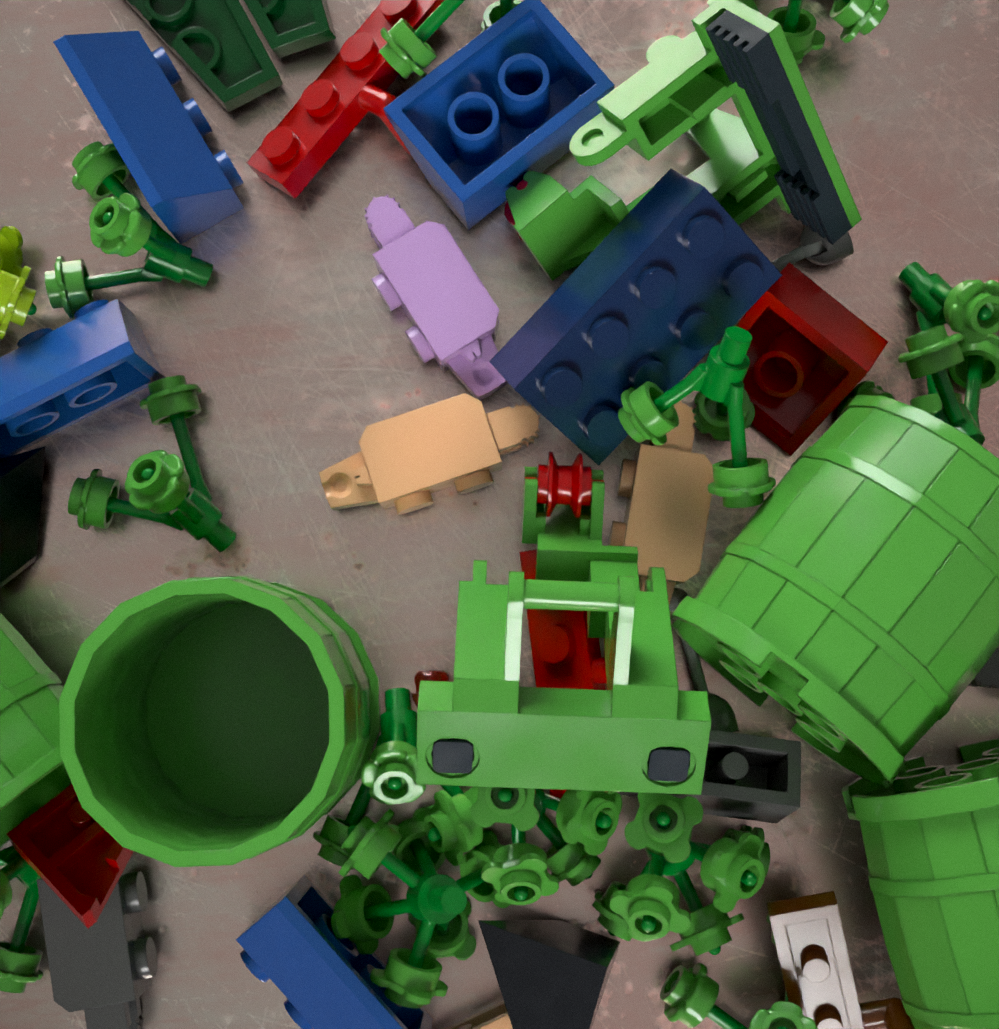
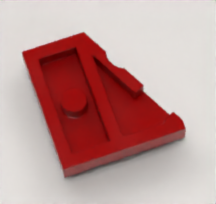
(72, 854)

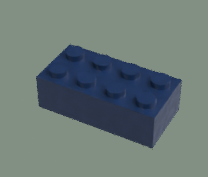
(636, 312)

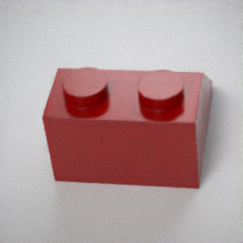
(803, 357)

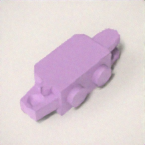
(439, 294)

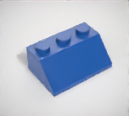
(499, 109)
(154, 129)
(72, 373)
(316, 971)

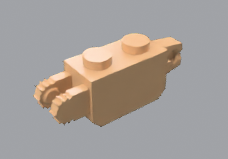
(428, 452)
(666, 504)

